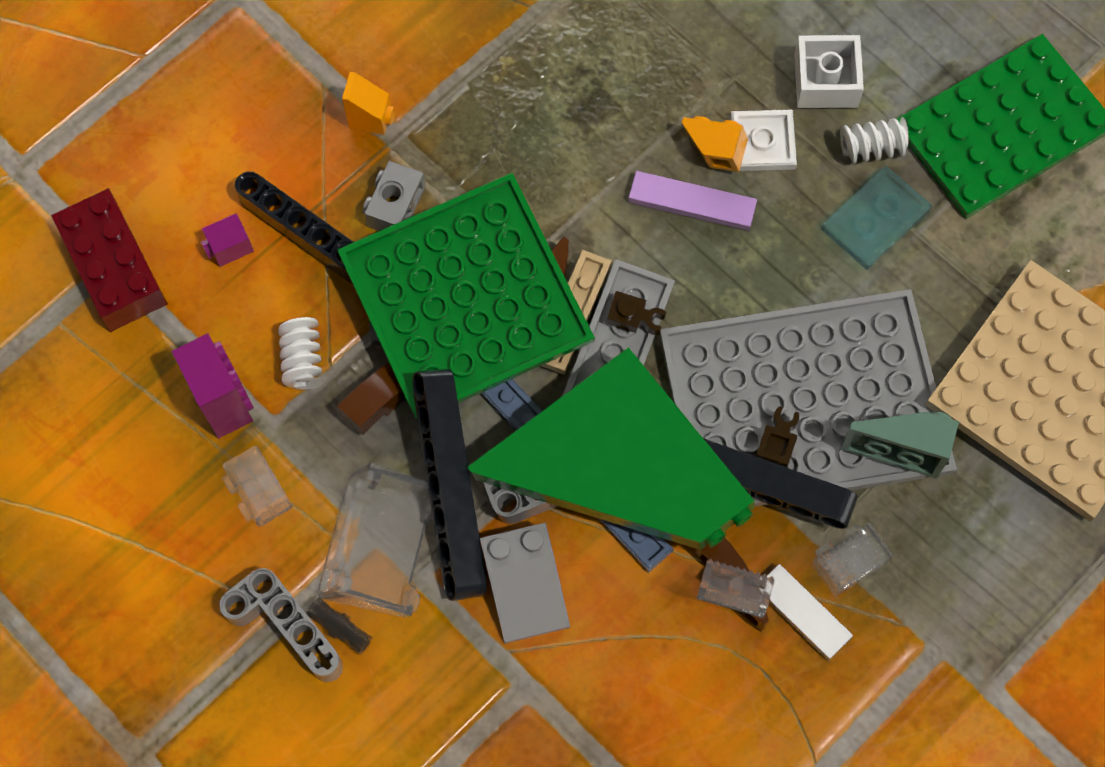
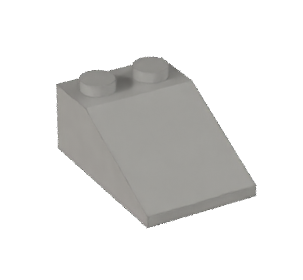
(525, 583)

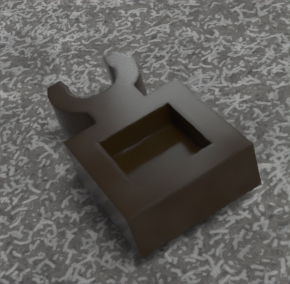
(629, 312)
(778, 442)

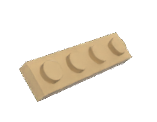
(586, 286)

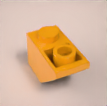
(718, 142)

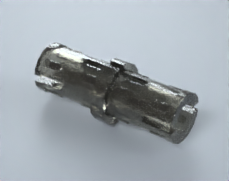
(339, 625)

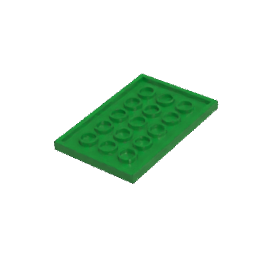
(1004, 125)

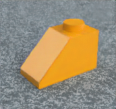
(367, 105)

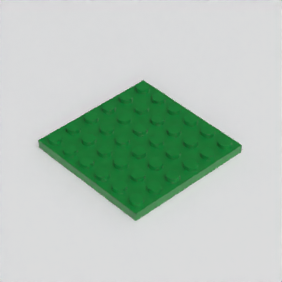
(467, 291)

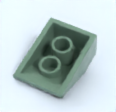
(908, 441)

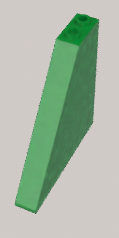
(623, 457)

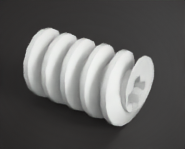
(874, 139)
(298, 354)

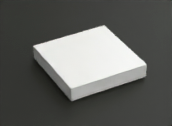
(769, 139)

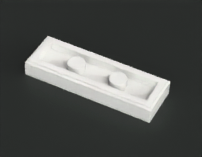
(807, 614)

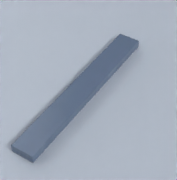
(517, 410)

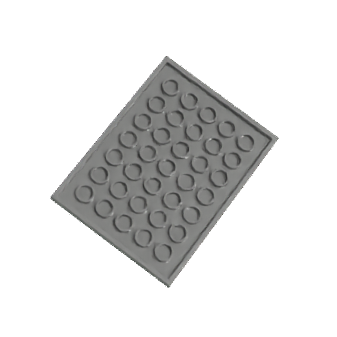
(818, 360)

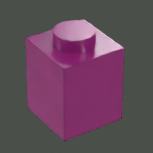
(226, 240)

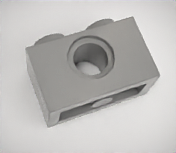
(394, 181)

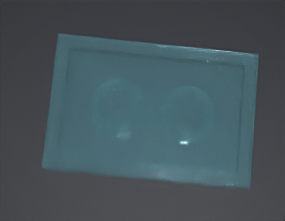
(876, 217)

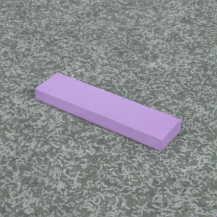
(692, 200)

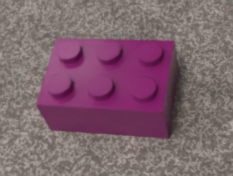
(214, 384)

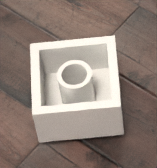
(828, 71)

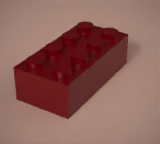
(109, 260)

